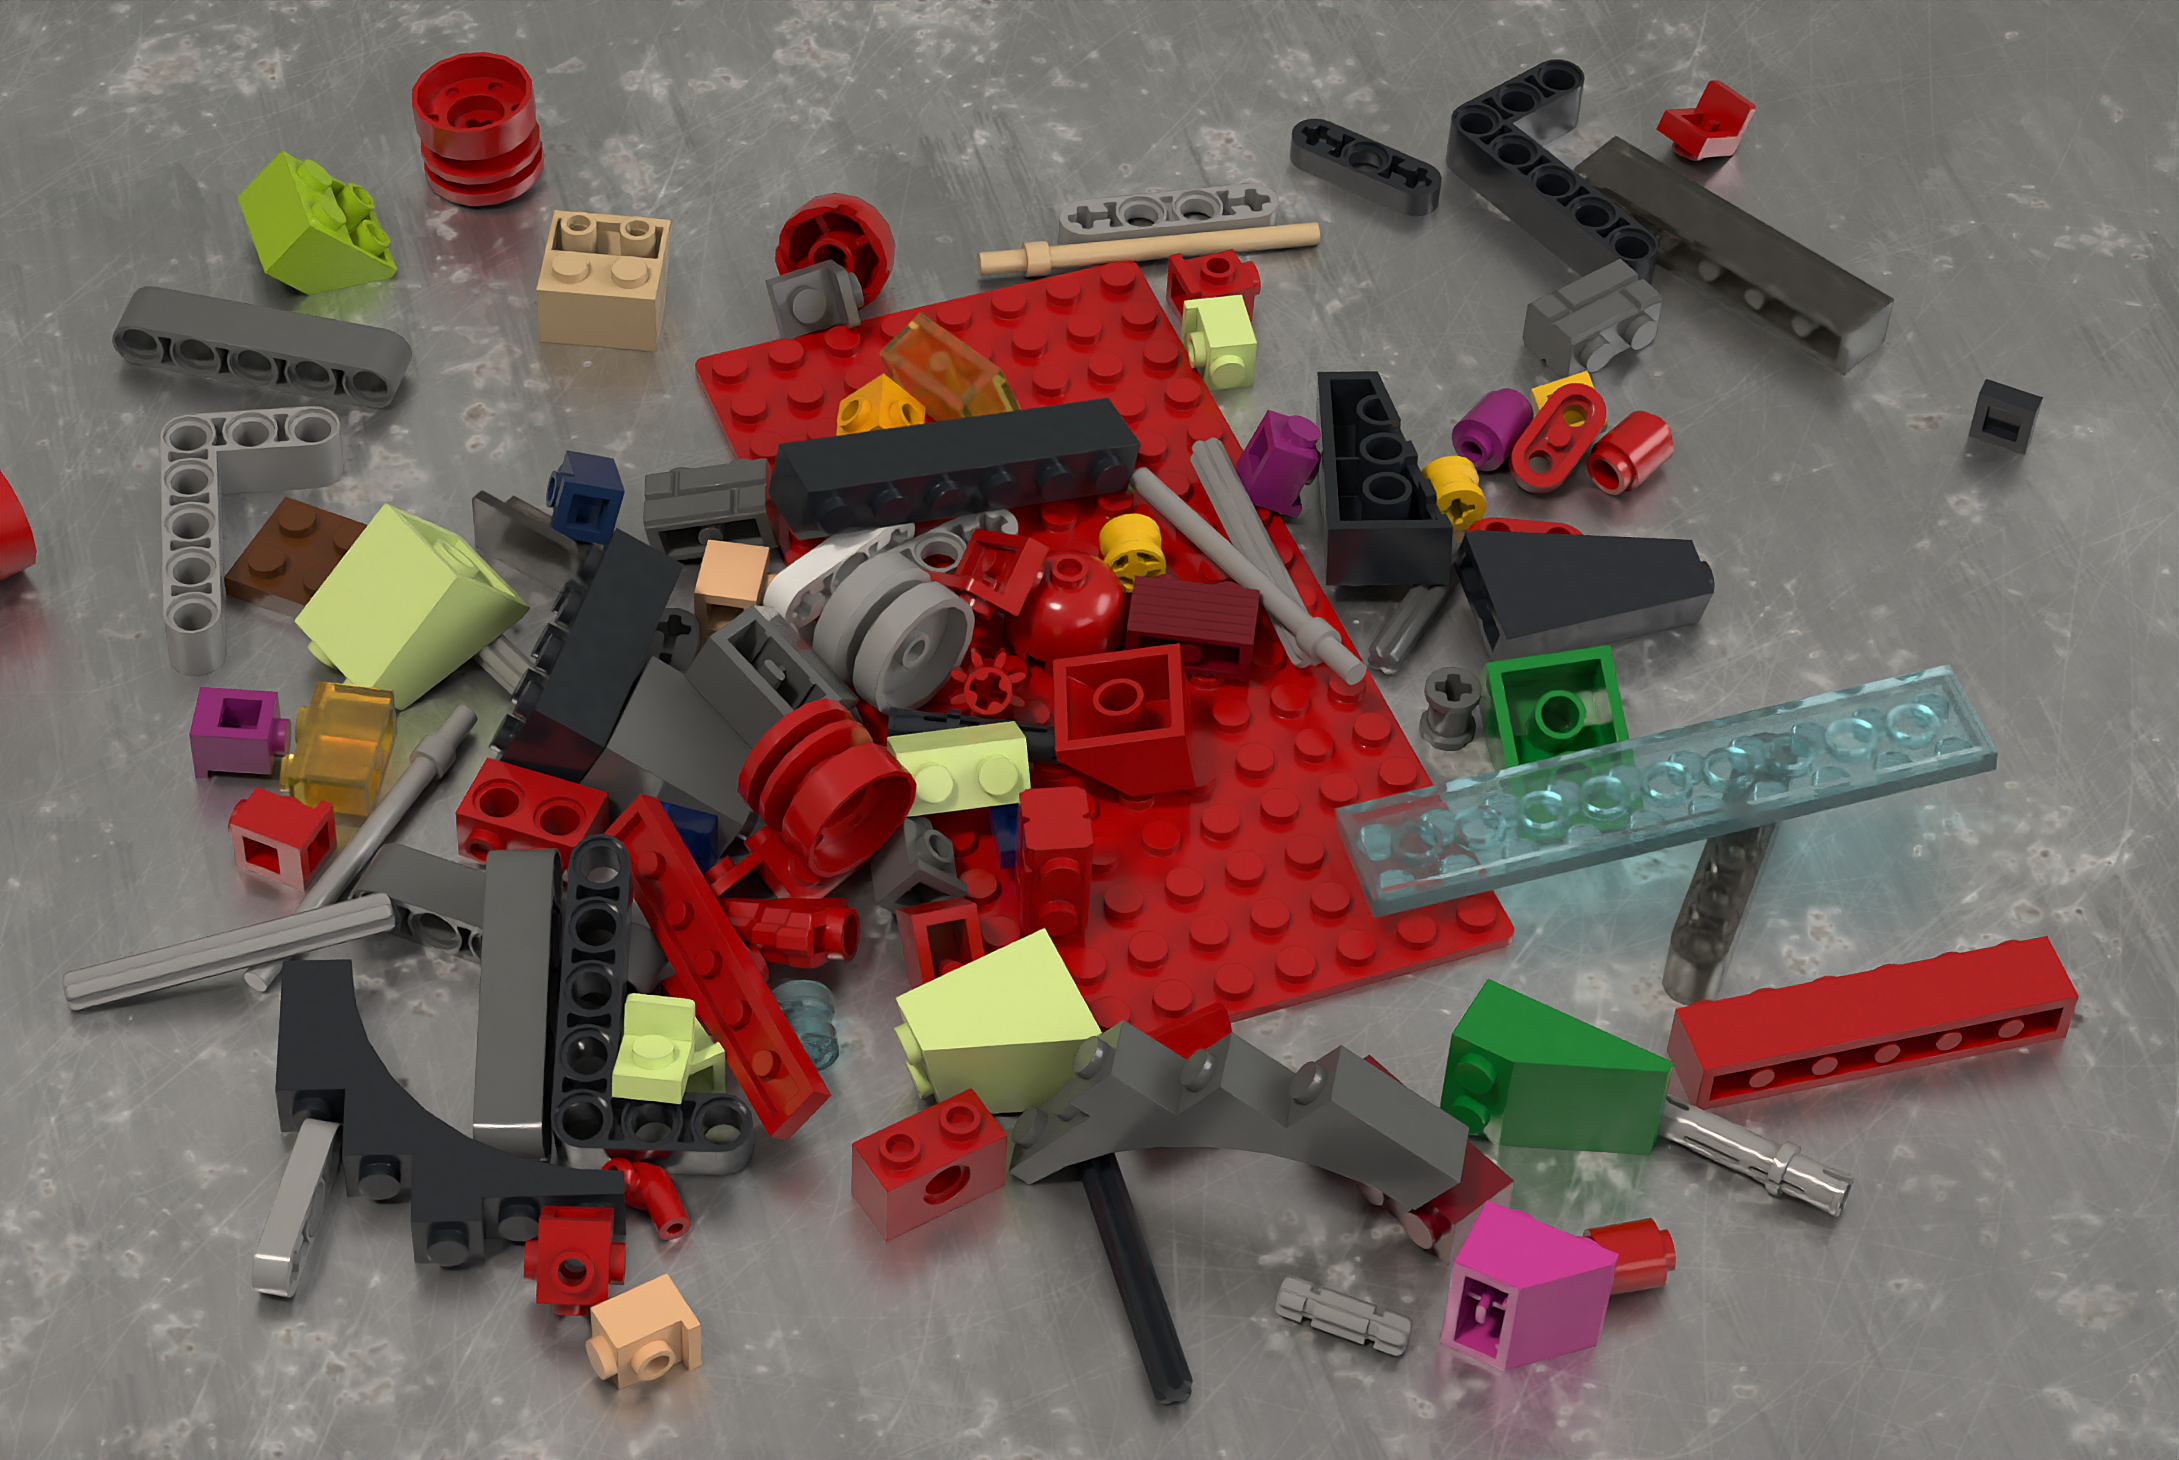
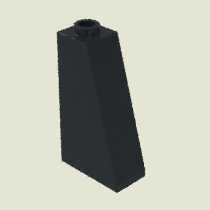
(1577, 590)

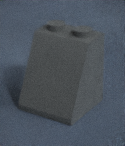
(675, 750)

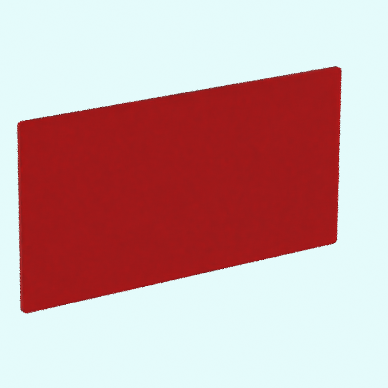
(1193, 890)

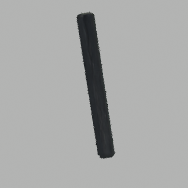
(1136, 1279)

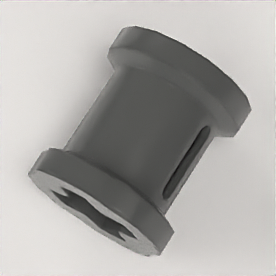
(1449, 718)

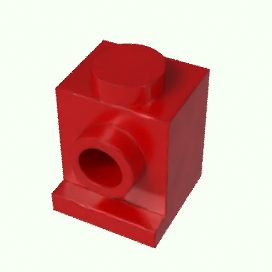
(1211, 277)
(282, 837)

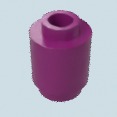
(1492, 428)

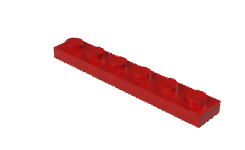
(718, 971)

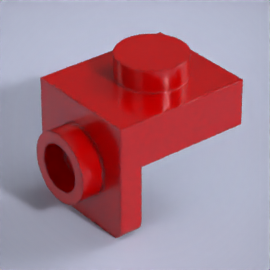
(1712, 126)

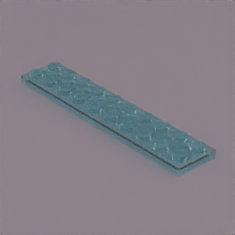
(1663, 790)

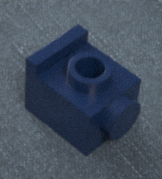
(585, 497)

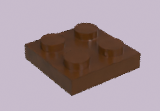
(291, 557)

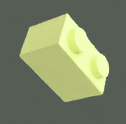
(964, 766)

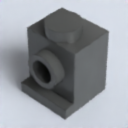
(916, 861)

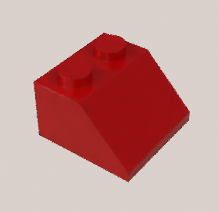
(1126, 719)

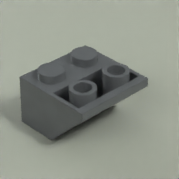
(761, 672)

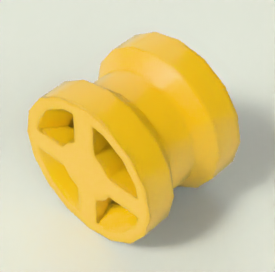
(1457, 490)
(1132, 548)

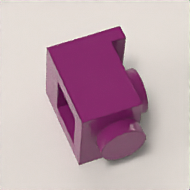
(1280, 462)
(237, 731)

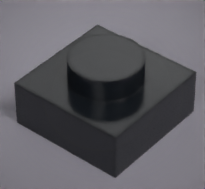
(2005, 416)

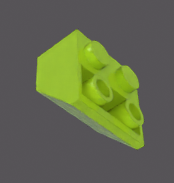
(314, 227)

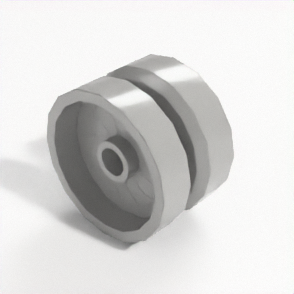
(893, 632)

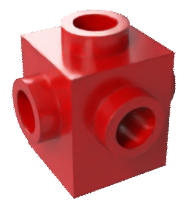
(579, 1235)

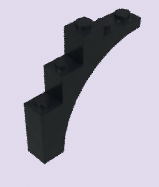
(396, 1146)

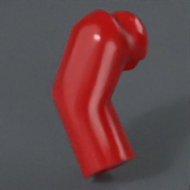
(653, 1191)

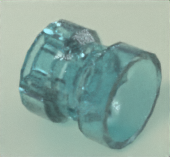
(811, 1018)

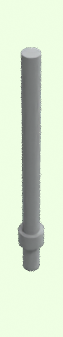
(1312, 634)
(428, 763)

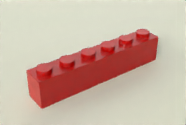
(1871, 1022)

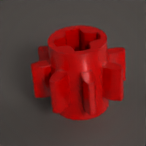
(980, 670)

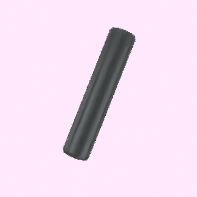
(1410, 621)

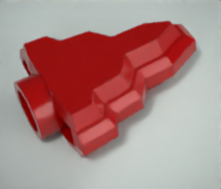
(796, 929)

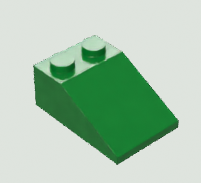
(1550, 705)
(1550, 1079)

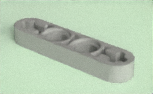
(1167, 213)

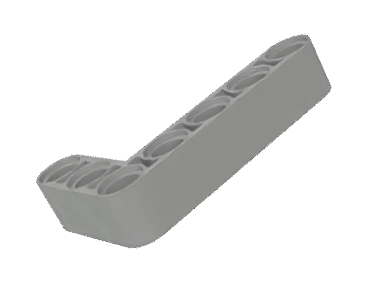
(216, 457)

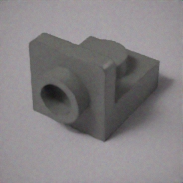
(815, 299)

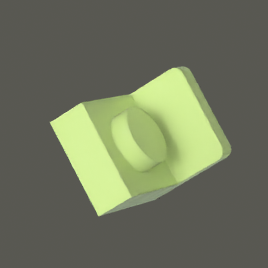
(655, 1049)

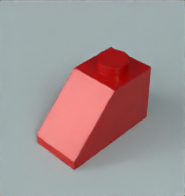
(939, 938)

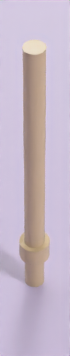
(1039, 258)

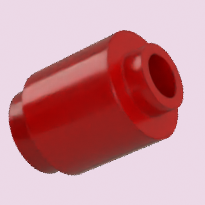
(1630, 452)
(1643, 1254)

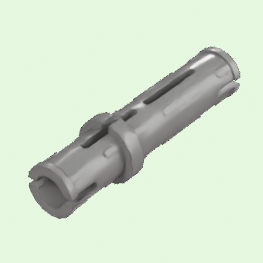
(1776, 1165)

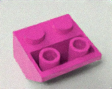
(1525, 1291)

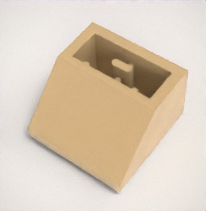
(604, 280)

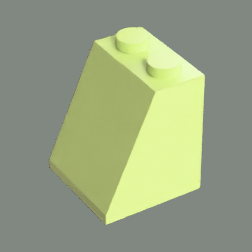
(407, 607)
(997, 1027)

